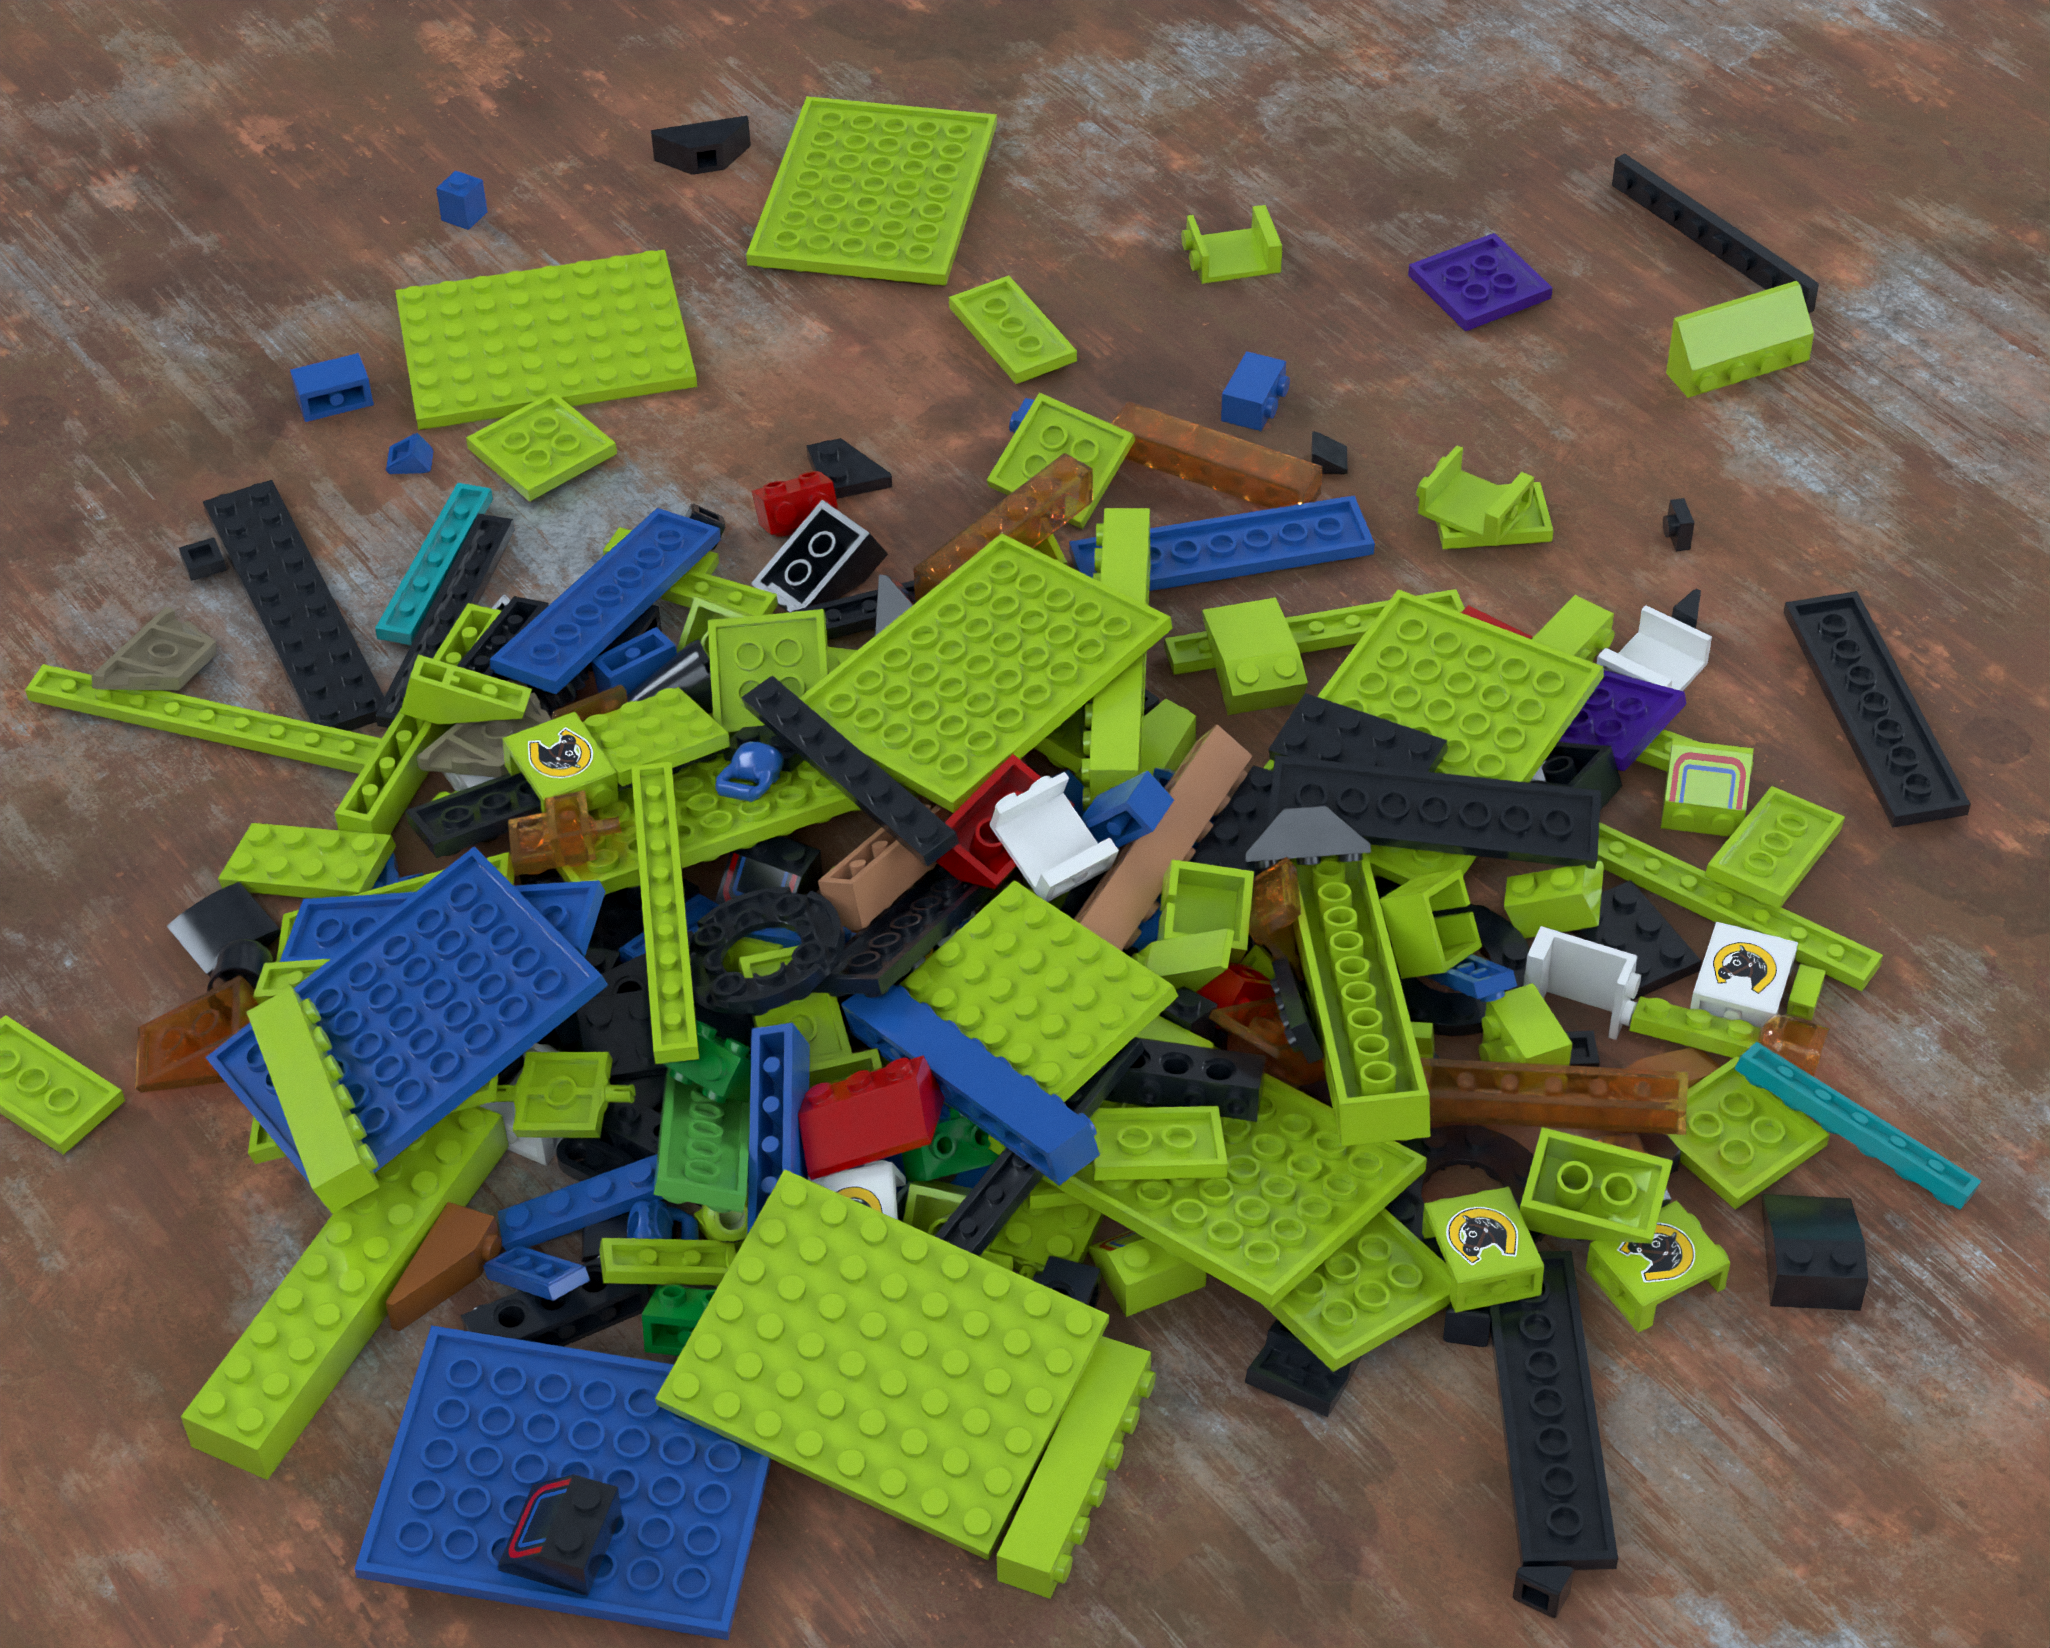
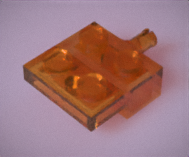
(558, 836)

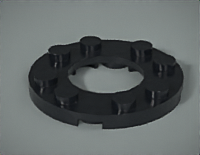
(774, 907)
(1456, 1012)
(1463, 1145)

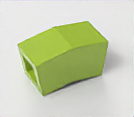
(1805, 992)

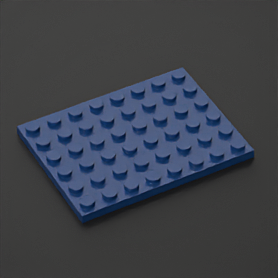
(427, 1007)
(517, 1413)

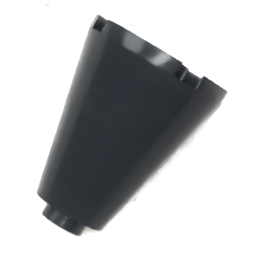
(685, 670)

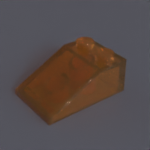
(1261, 1031)
(176, 1043)

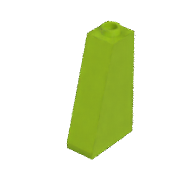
(1167, 737)

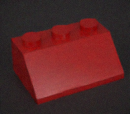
(980, 854)
(869, 1116)

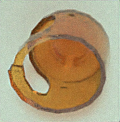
(1794, 1040)

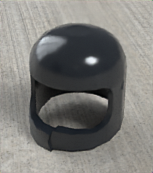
(241, 959)

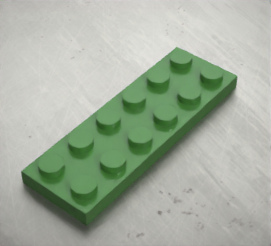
(702, 1148)

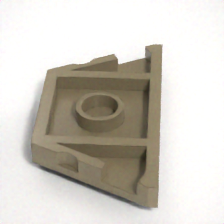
(157, 657)
(478, 746)

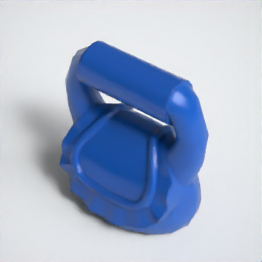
(753, 763)
(656, 1220)

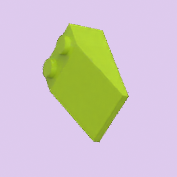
(1254, 656)
(1593, 1190)

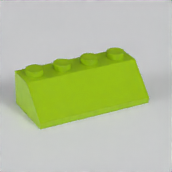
(1740, 339)

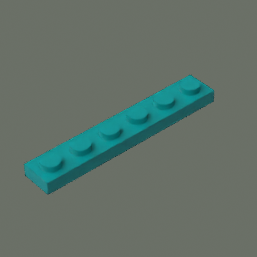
(432, 563)
(1856, 1124)

